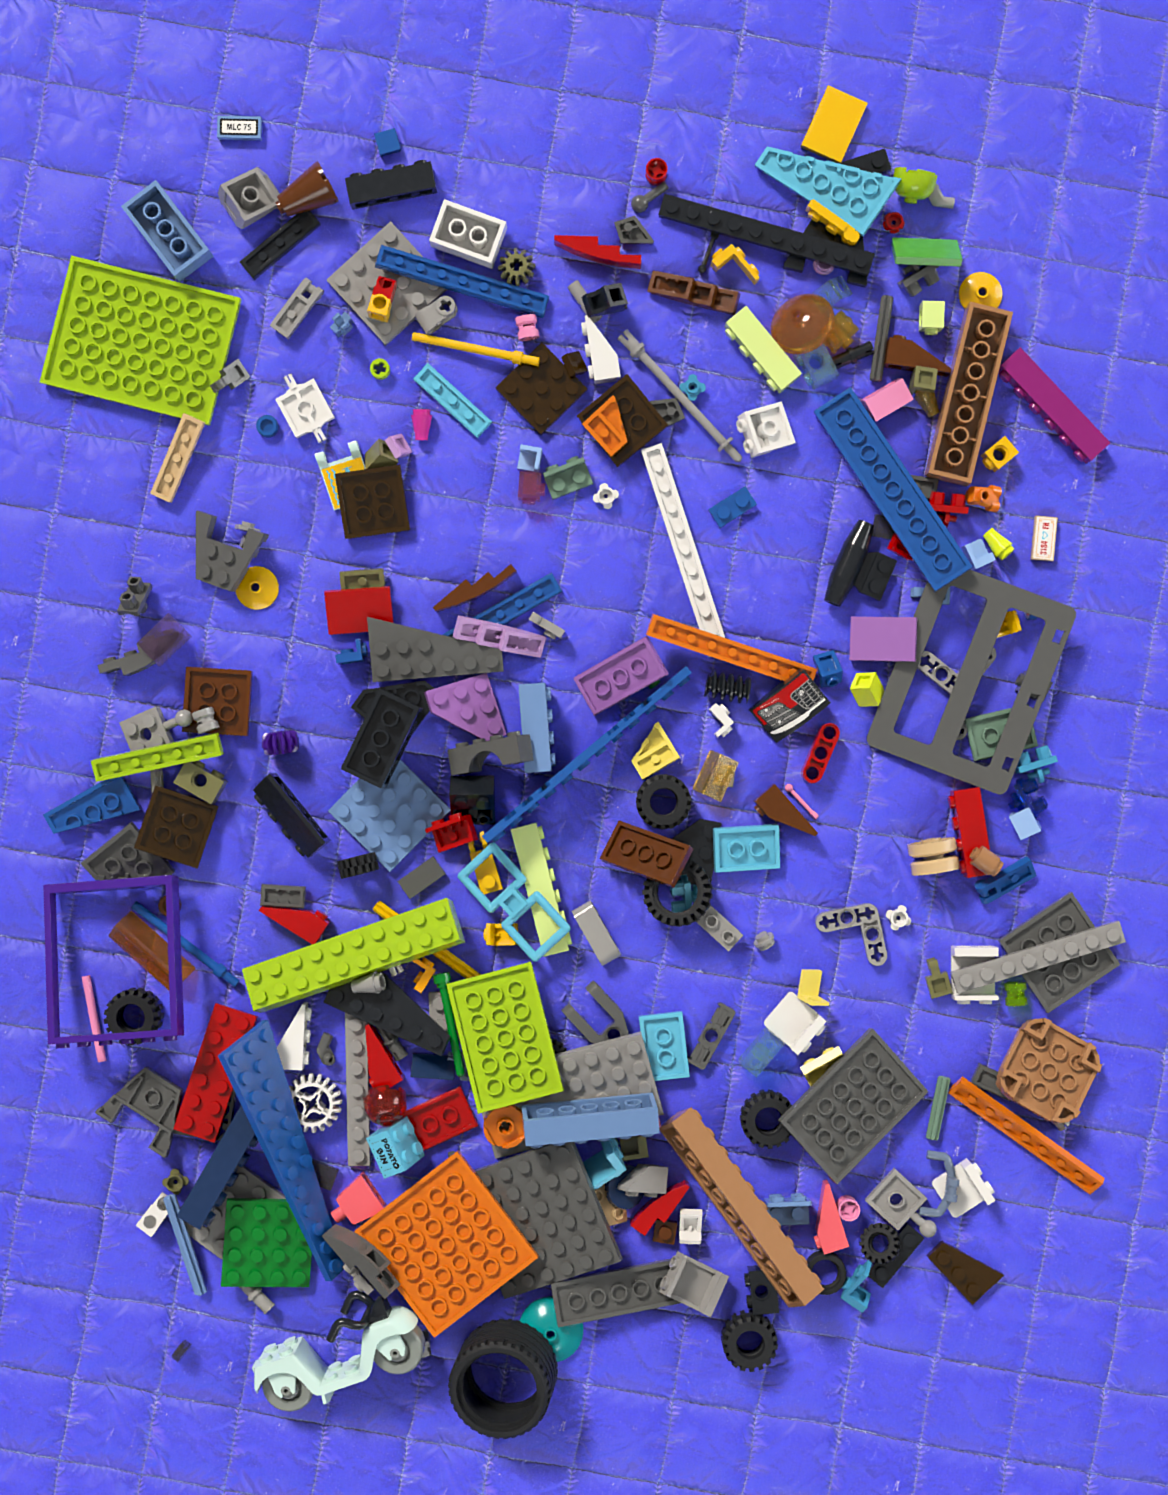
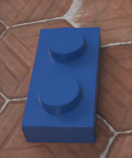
(732, 507)

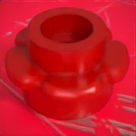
(894, 216)

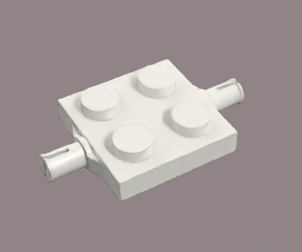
(305, 408)

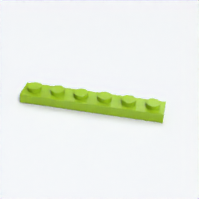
(157, 757)

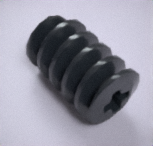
(728, 686)

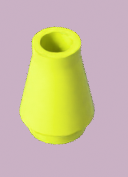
(999, 545)

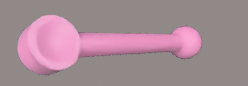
(789, 788)

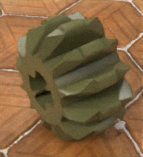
(524, 269)

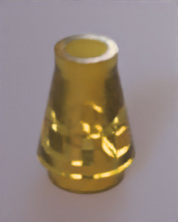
(927, 401)

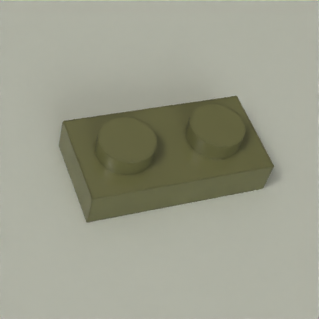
(362, 578)

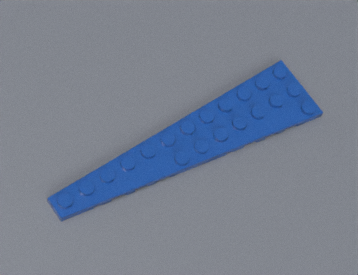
(581, 761)
(266, 1099)

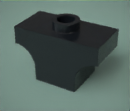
(605, 300)

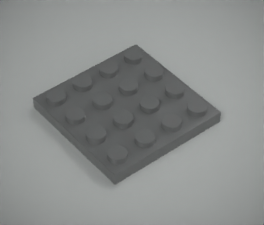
(1065, 979)

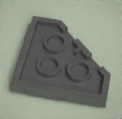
(120, 860)

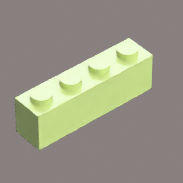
(762, 350)

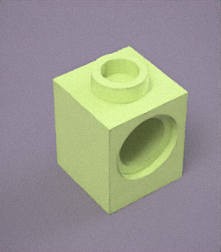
(931, 317)

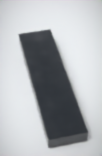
(279, 243)

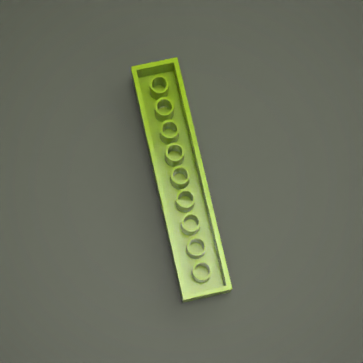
(353, 955)

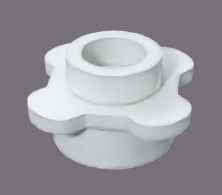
(606, 502)
(904, 919)

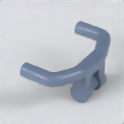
(950, 1187)

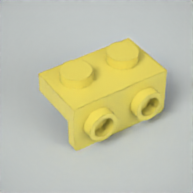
(815, 1068)

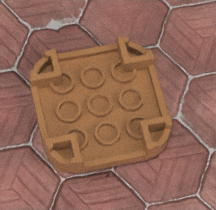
(1048, 1070)

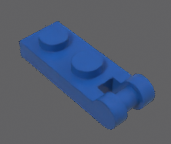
(1005, 880)

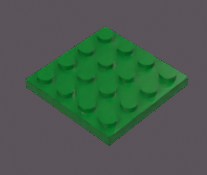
(263, 1245)

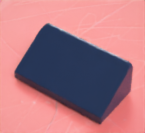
(432, 1066)

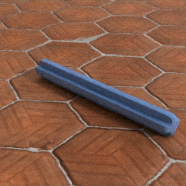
(185, 1246)

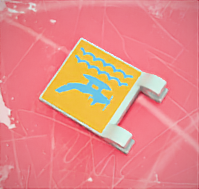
(328, 470)

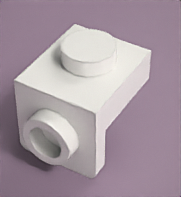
(721, 714)
(690, 1226)

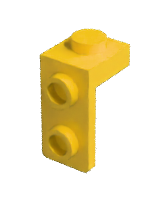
(722, 257)

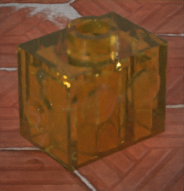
(842, 333)

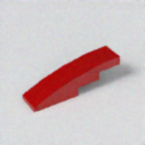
(588, 248)

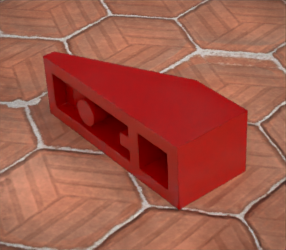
(302, 922)
(381, 1063)

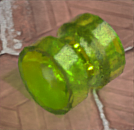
(1015, 993)

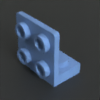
(789, 1210)

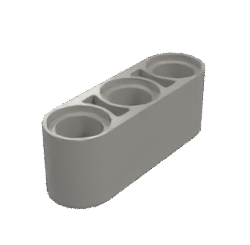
(596, 933)

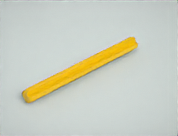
(444, 955)

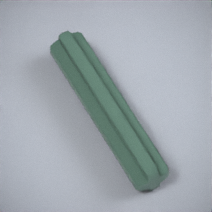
(938, 1108)

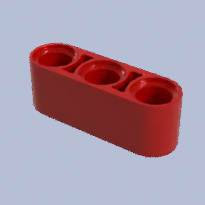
(820, 764)

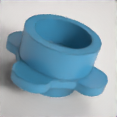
(692, 381)

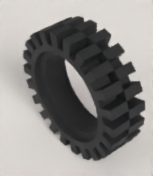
(688, 916)

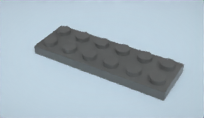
(610, 1293)

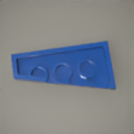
(97, 803)

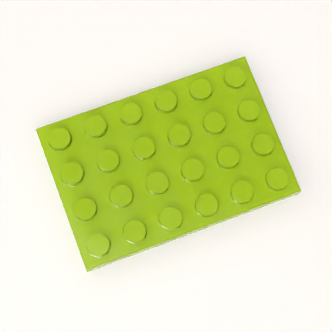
(505, 1037)

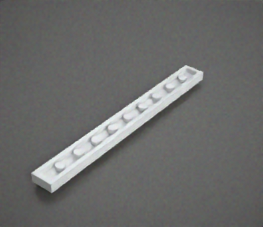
(681, 540)

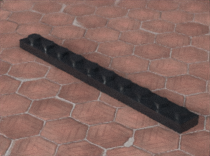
(766, 235)

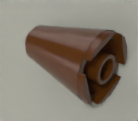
(307, 192)

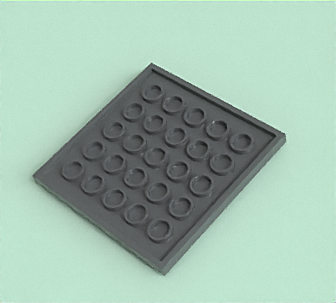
(555, 1211)

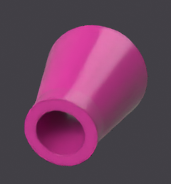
(421, 423)

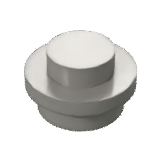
(764, 940)

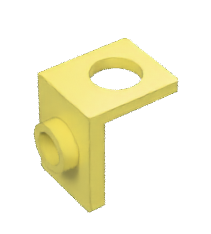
(809, 987)

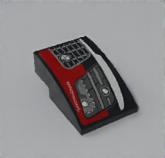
(789, 705)

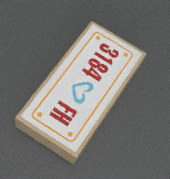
(1044, 538)

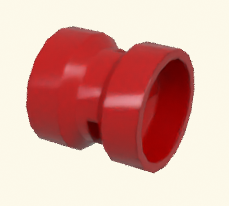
(656, 166)

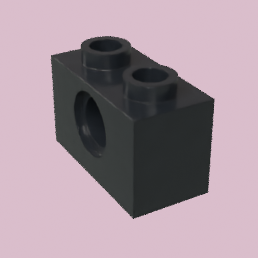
(760, 1303)

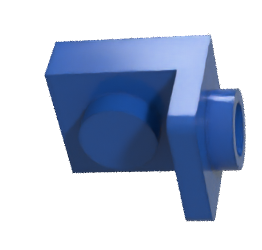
(349, 656)
(828, 668)

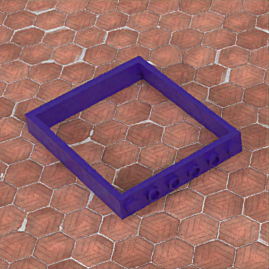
(174, 960)

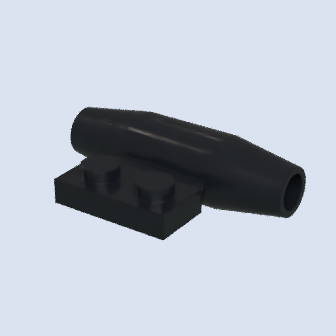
(858, 567)

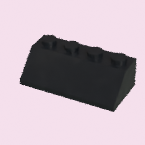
(291, 814)

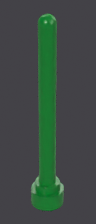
(441, 980)

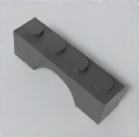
(510, 750)

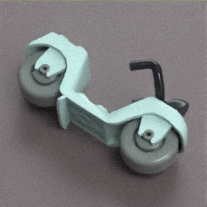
(295, 1372)

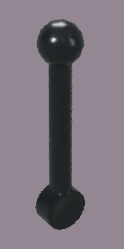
(702, 268)

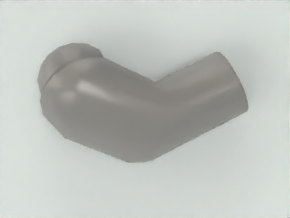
(938, 200)

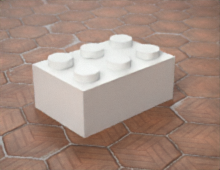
(468, 234)

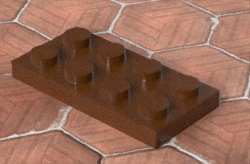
(646, 854)

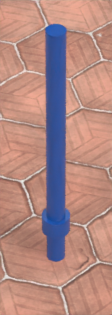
(218, 969)

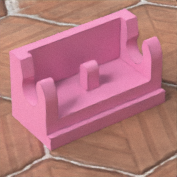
(887, 399)

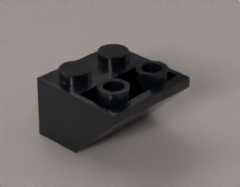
(473, 797)

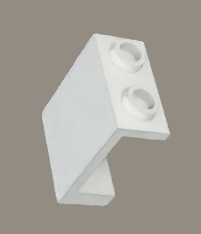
(966, 956)

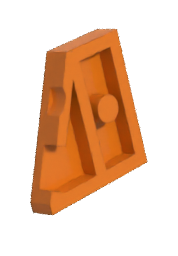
(607, 427)

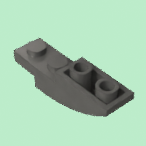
(129, 664)
(368, 1259)

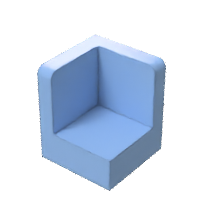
(529, 458)
(977, 554)
(1025, 823)

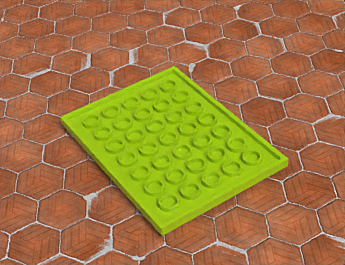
(140, 340)

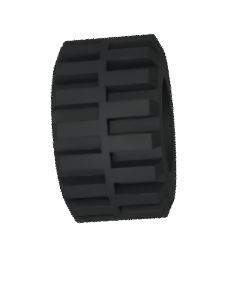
(682, 807)
(138, 997)
(750, 1110)
(749, 1358)

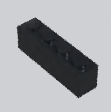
(391, 185)

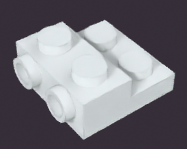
(765, 429)

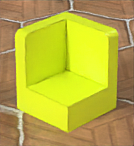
(867, 689)

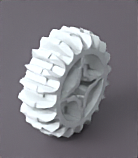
(321, 1108)

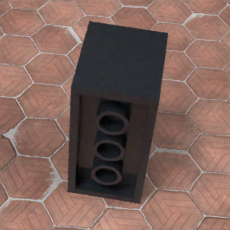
(382, 738)

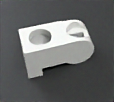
(153, 1216)

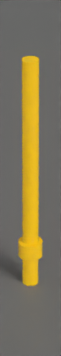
(516, 357)

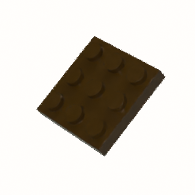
(541, 391)
(637, 413)
(372, 501)
(176, 827)

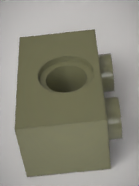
(188, 780)

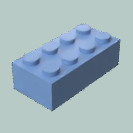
(167, 231)
(535, 721)

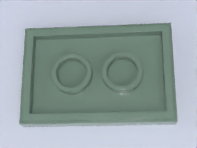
(985, 732)

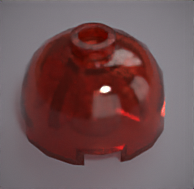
(385, 1105)

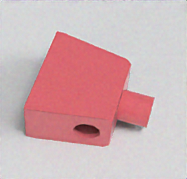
(358, 1201)

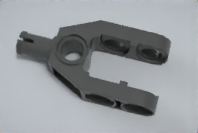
(609, 1005)

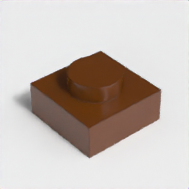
(665, 1231)

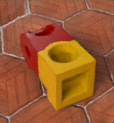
(382, 299)

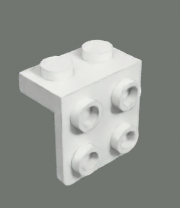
(795, 1023)
(970, 1190)

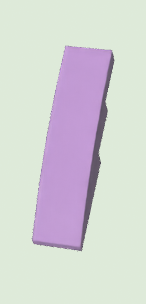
(499, 636)

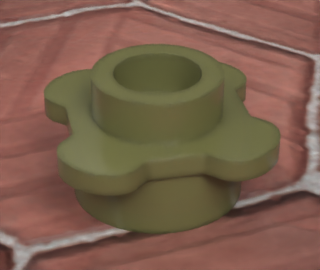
(169, 1182)

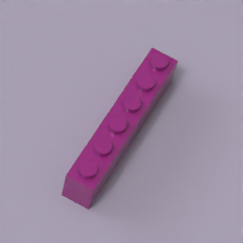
(1053, 406)

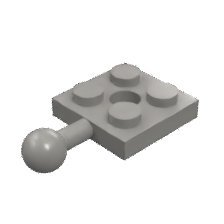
(154, 721)
(898, 1214)

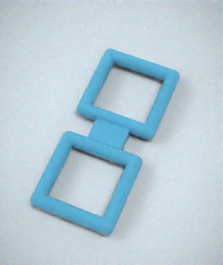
(514, 902)

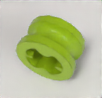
(377, 362)

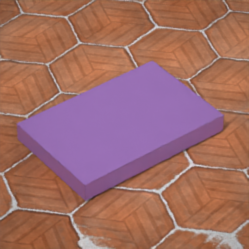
(883, 639)

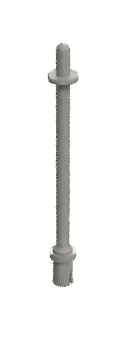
(638, 351)

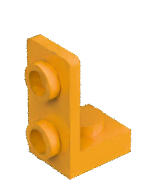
(423, 978)

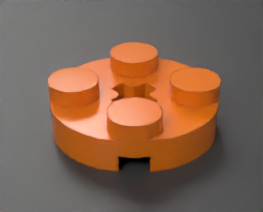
(501, 1137)

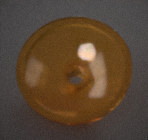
(806, 331)

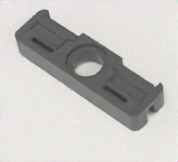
(704, 1049)

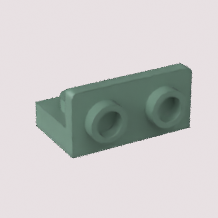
(567, 478)

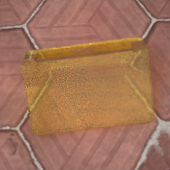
(715, 775)

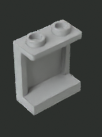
(693, 1283)

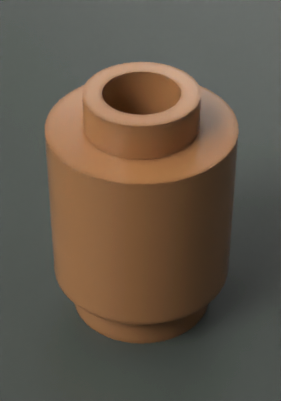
(986, 861)

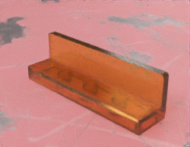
(146, 947)

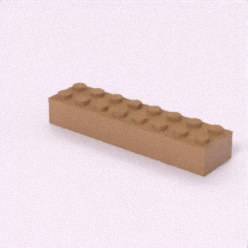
(968, 394)

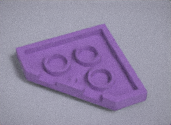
(468, 706)

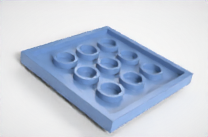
(391, 817)

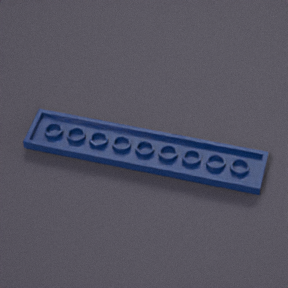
(893, 489)

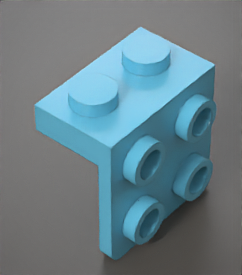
(605, 1164)

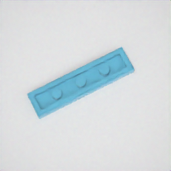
(452, 400)

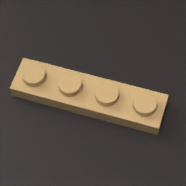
(177, 458)

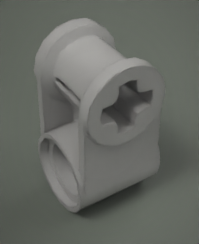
(435, 315)

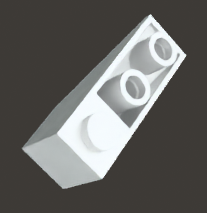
(603, 357)
(293, 1044)

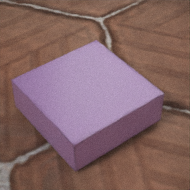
(398, 446)

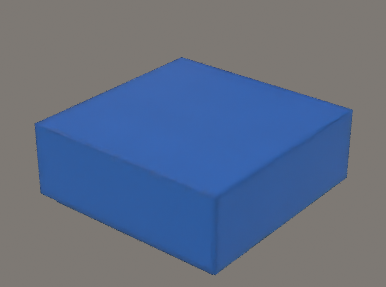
(387, 142)

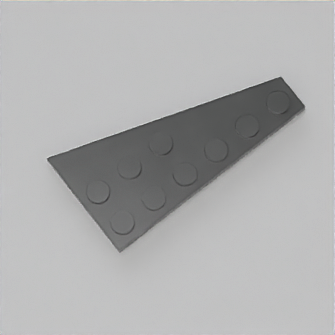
(412, 653)

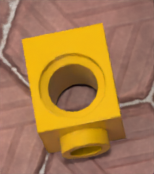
(1007, 450)

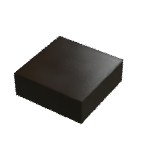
(574, 363)

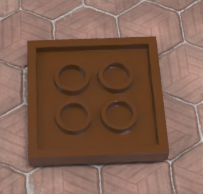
(223, 690)

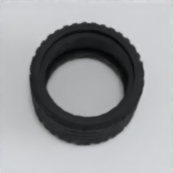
(492, 1416)

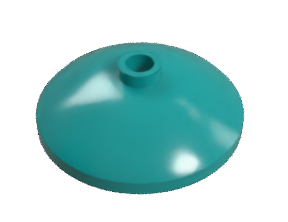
(542, 1316)

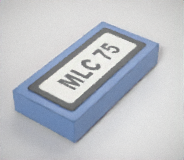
(239, 128)

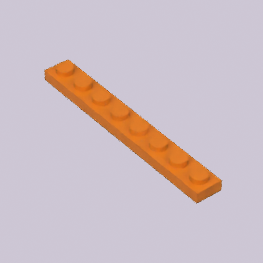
(725, 649)
(1026, 1135)

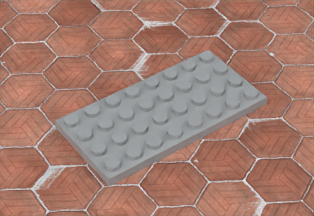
(597, 1071)

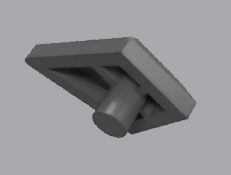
(632, 232)
(669, 410)

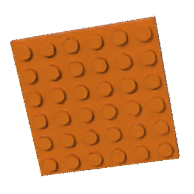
(448, 1243)

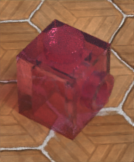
(530, 487)

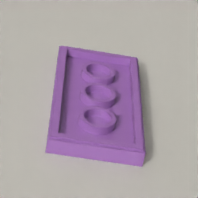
(620, 675)

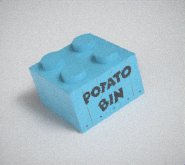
(395, 1147)

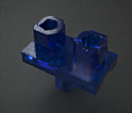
(1023, 789)

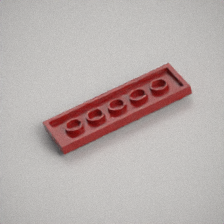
(209, 1085)

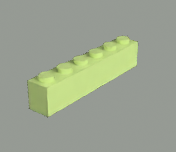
(539, 878)

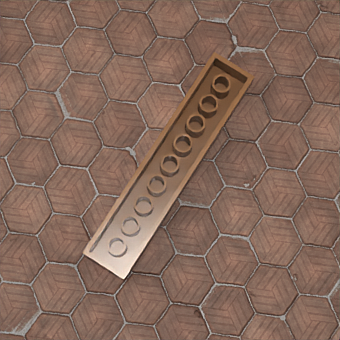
(741, 1208)

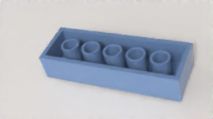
(590, 1119)

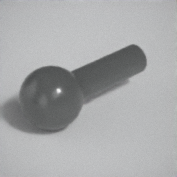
(640, 202)

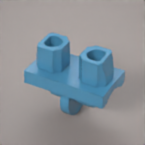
(1044, 758)

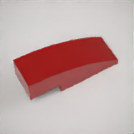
(659, 1207)

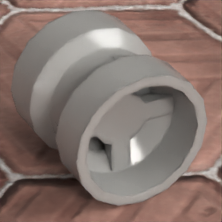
(205, 720)

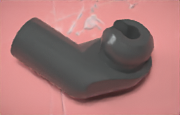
(324, 1050)

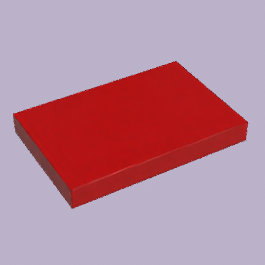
(349, 608)
(442, 1118)

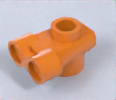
(984, 496)

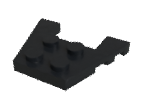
(818, 229)

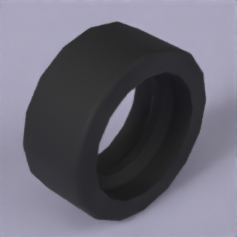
(841, 1275)

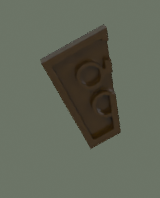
(963, 1271)

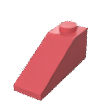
(828, 1226)

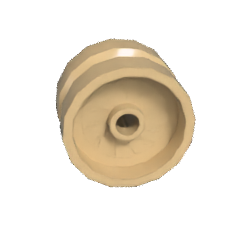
(933, 856)

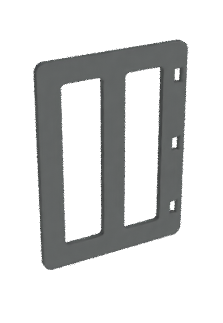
(939, 754)

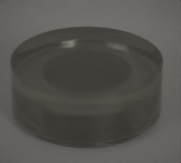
(181, 1350)

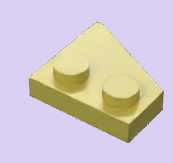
(654, 753)

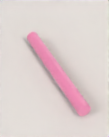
(93, 1016)

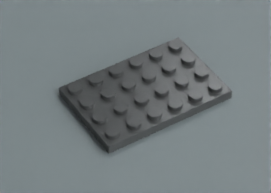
(853, 1105)

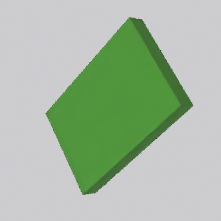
(926, 252)

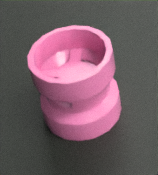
(527, 327)
(851, 1210)

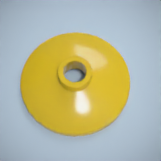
(970, 286)
(267, 590)

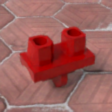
(956, 506)

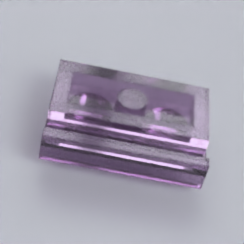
(164, 639)

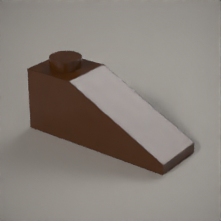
(906, 355)
(778, 807)

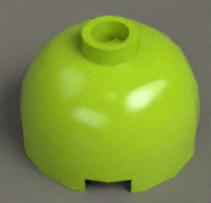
(914, 184)

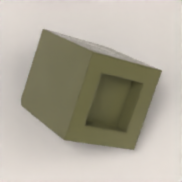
(923, 379)
(379, 456)
(634, 1148)

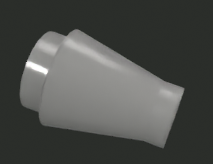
(370, 983)

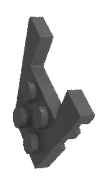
(219, 562)
(153, 1099)

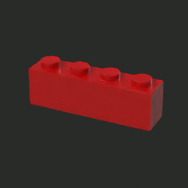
(970, 826)

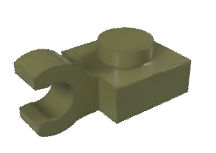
(938, 982)

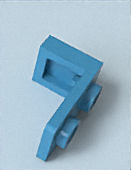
(852, 1292)

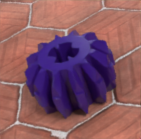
(280, 742)

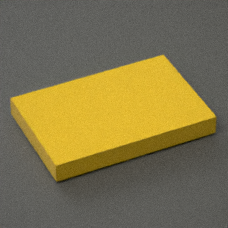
(834, 124)

